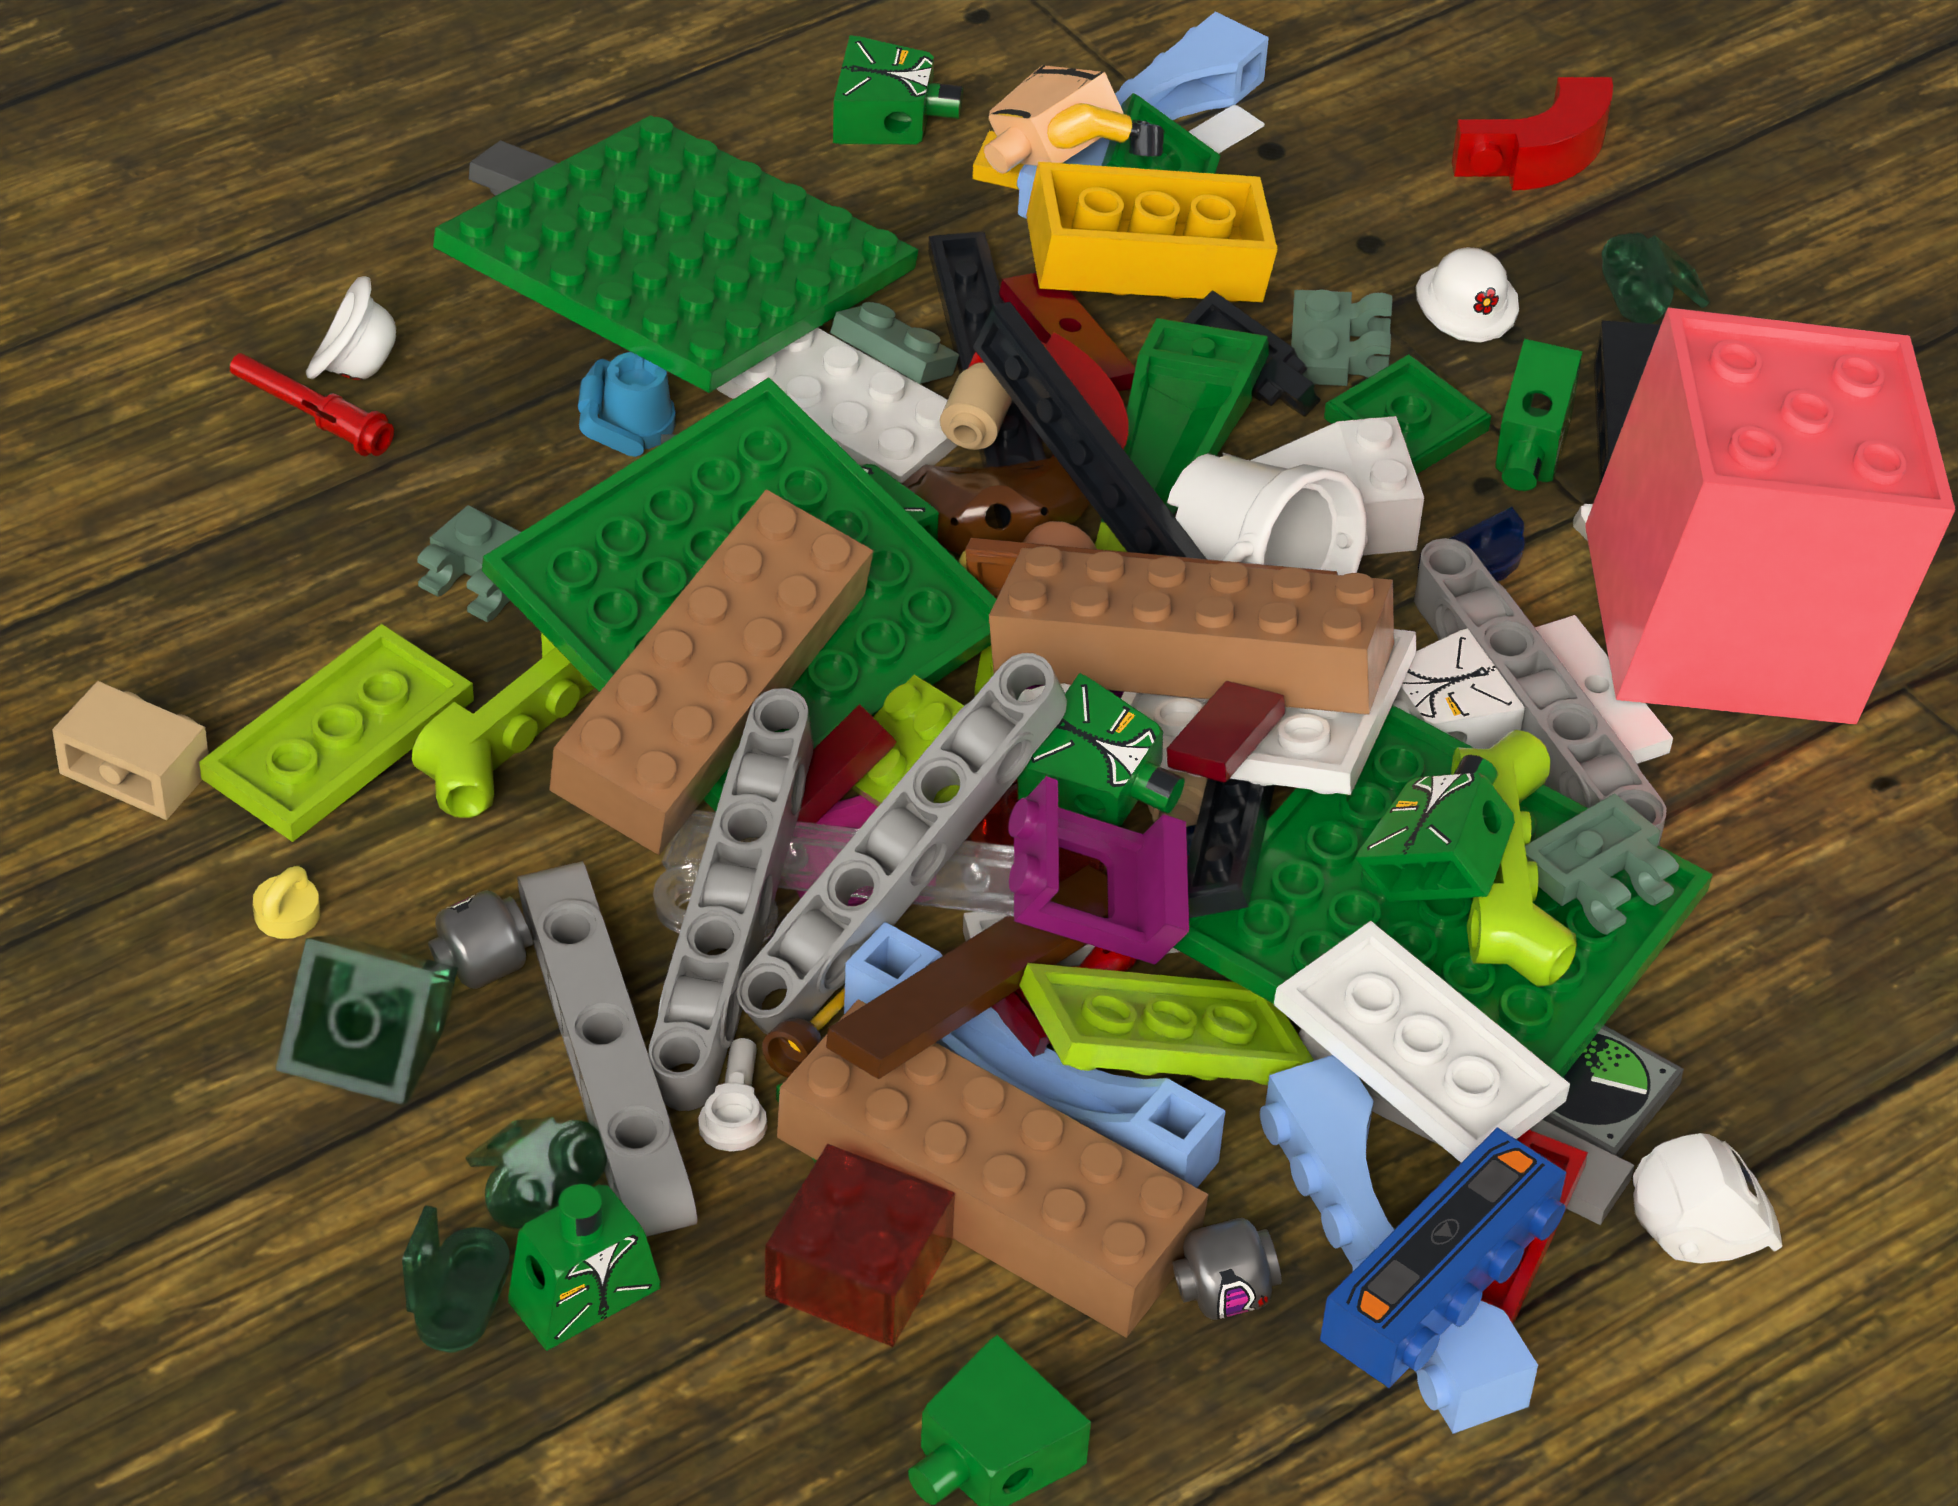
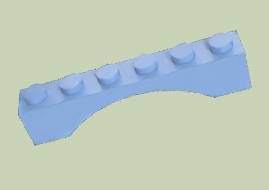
(1201, 72)
(1142, 1115)
(1323, 1126)

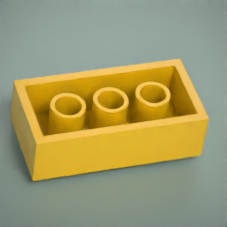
(1150, 232)

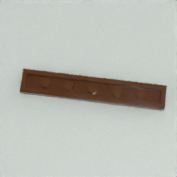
(959, 984)

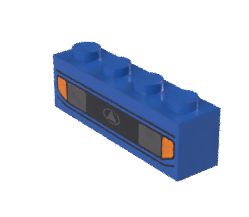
(1444, 1258)

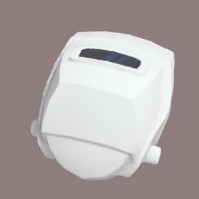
(1703, 1201)

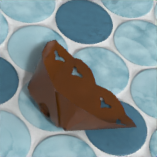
(1017, 488)

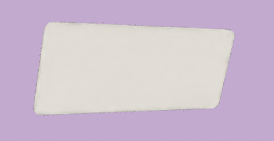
(1227, 128)

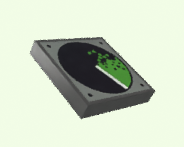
(1614, 1091)

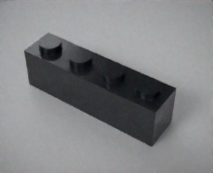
(1618, 367)

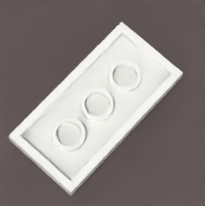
(857, 402)
(1420, 1042)

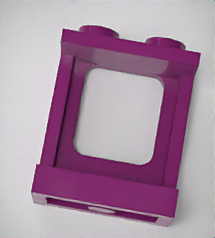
(1143, 875)

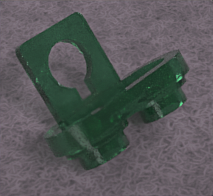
(1642, 276)
(537, 1166)
(455, 1283)

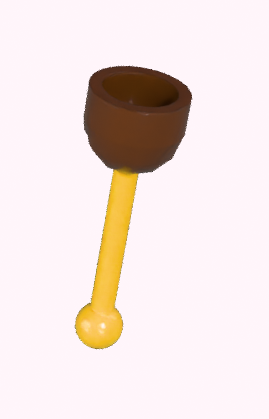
(795, 1038)

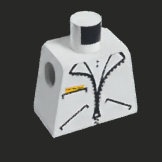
(1460, 692)

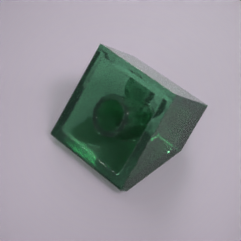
(364, 1017)

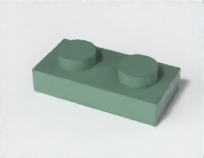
(904, 348)

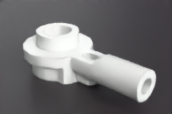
(732, 1113)

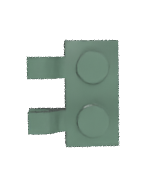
(1323, 331)
(460, 550)
(1591, 848)

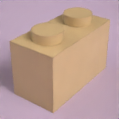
(131, 749)

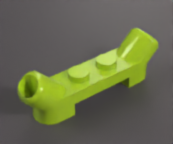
(466, 747)
(1507, 923)

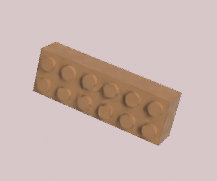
(1196, 625)
(685, 692)
(1024, 1176)

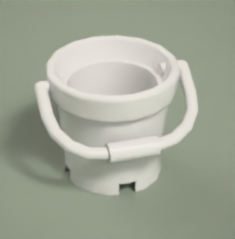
(1271, 513)

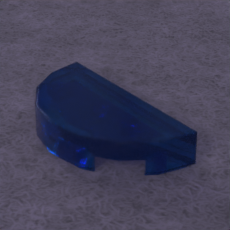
(1496, 542)

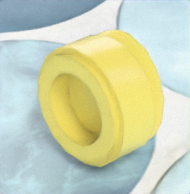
(286, 904)

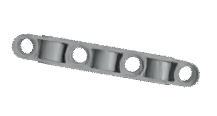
(1584, 751)
(904, 841)
(731, 898)
(606, 1048)

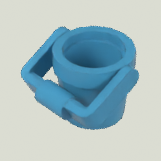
(633, 405)

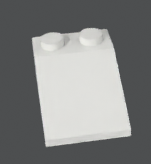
(1379, 465)

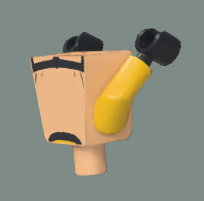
(1061, 114)

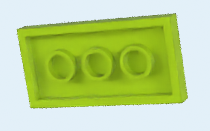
(334, 732)
(1161, 1024)

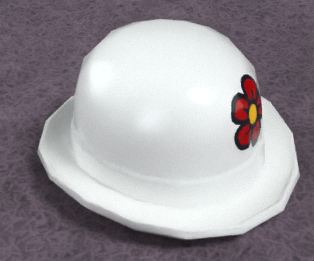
(1469, 296)
(357, 337)

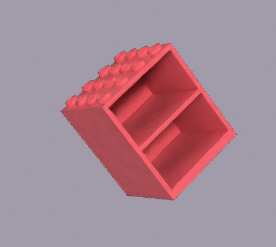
(1766, 516)

